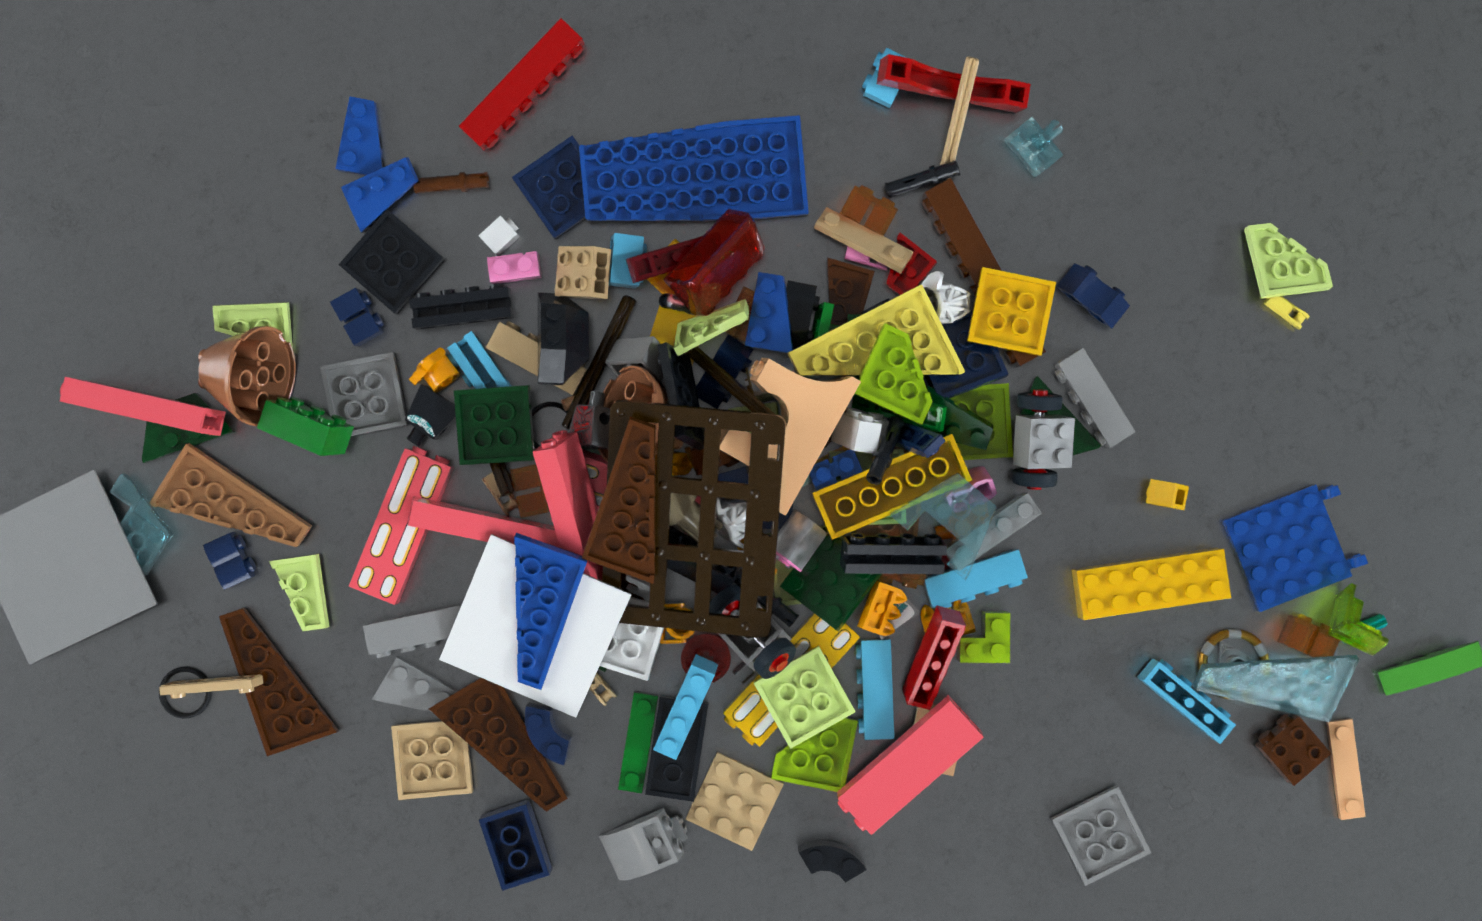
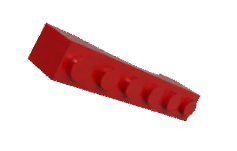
(920, 78)

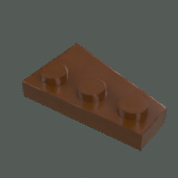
(847, 289)

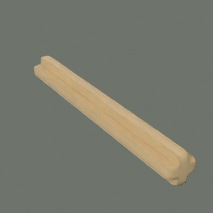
(960, 110)

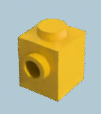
(1167, 494)

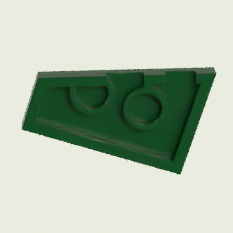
(963, 424)

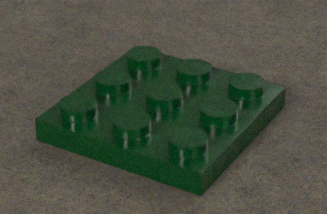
(494, 425)
(826, 587)

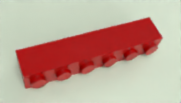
(522, 85)

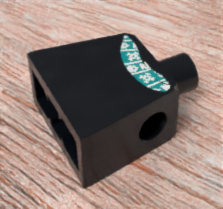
(430, 415)

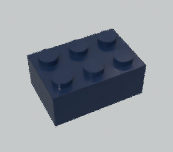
(515, 844)

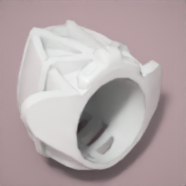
(950, 299)
(733, 516)

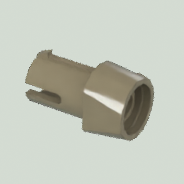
(686, 515)

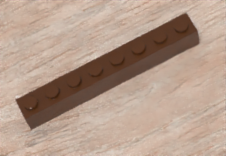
(964, 242)

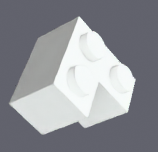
(860, 431)

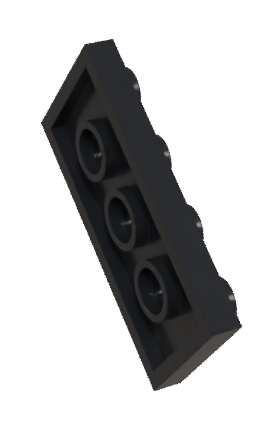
(680, 390)
(676, 777)

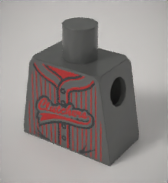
(592, 422)

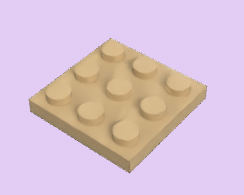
(430, 761)
(734, 801)

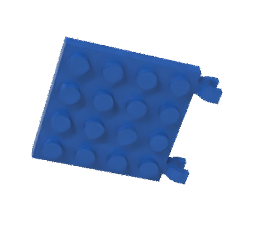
(1289, 547)

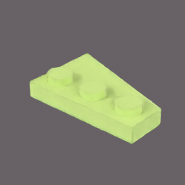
(703, 328)
(305, 589)

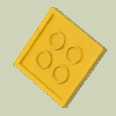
(1011, 311)

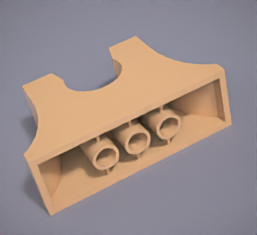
(810, 415)

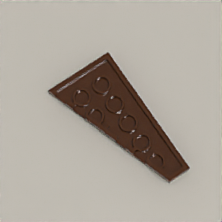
(626, 516)
(282, 704)
(494, 728)

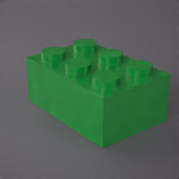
(305, 426)

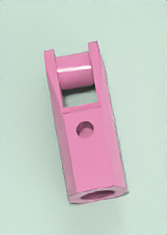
(857, 257)

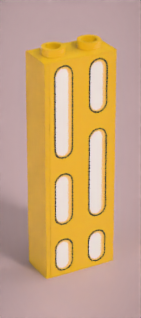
(748, 708)

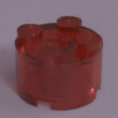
(711, 643)

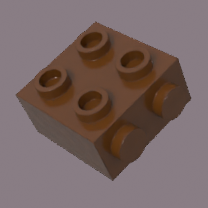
(1292, 748)

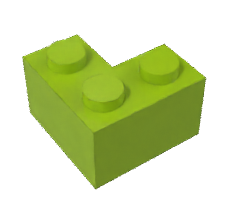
(992, 644)

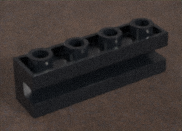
(462, 307)
(892, 554)
(722, 575)

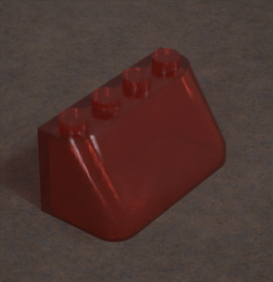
(716, 262)

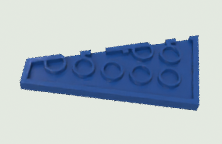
(544, 595)

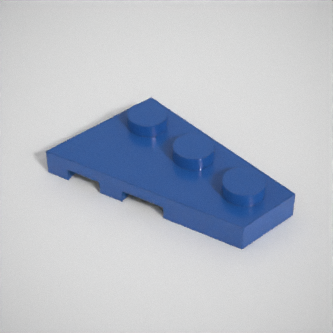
(360, 140)
(377, 191)
(769, 315)

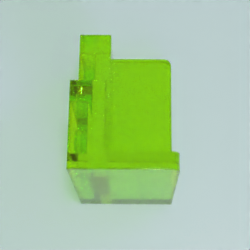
(1347, 626)

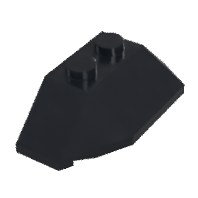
(561, 338)

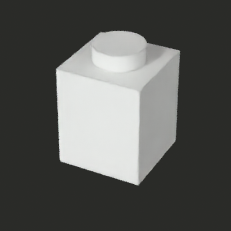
(500, 235)

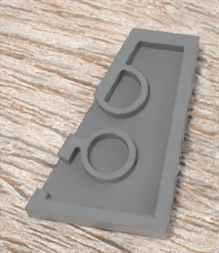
(411, 687)

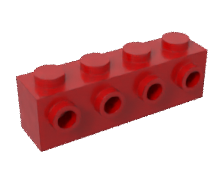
(933, 657)

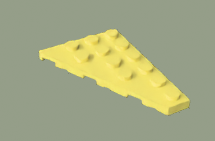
(849, 345)

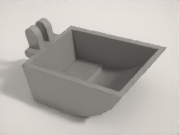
(645, 844)

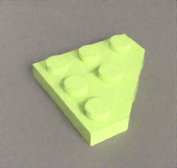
(1283, 264)

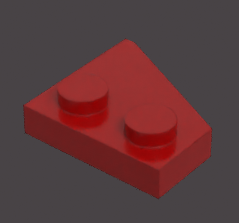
(915, 270)

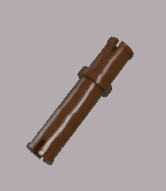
(452, 182)

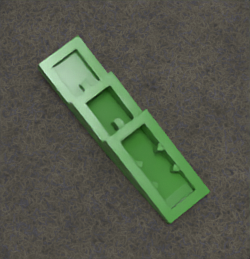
(1431, 668)

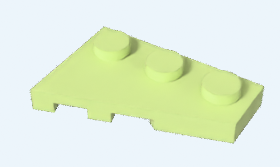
(241, 317)

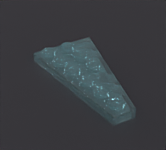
(1294, 685)

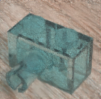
(1035, 145)

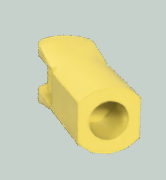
(1284, 307)

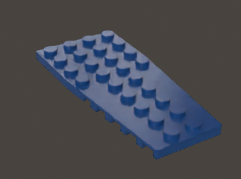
(698, 173)

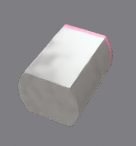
(798, 541)

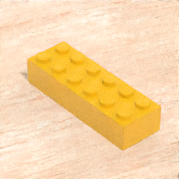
(859, 503)
(1151, 583)

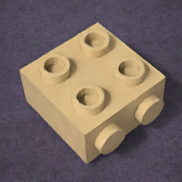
(583, 272)

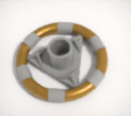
(1228, 653)

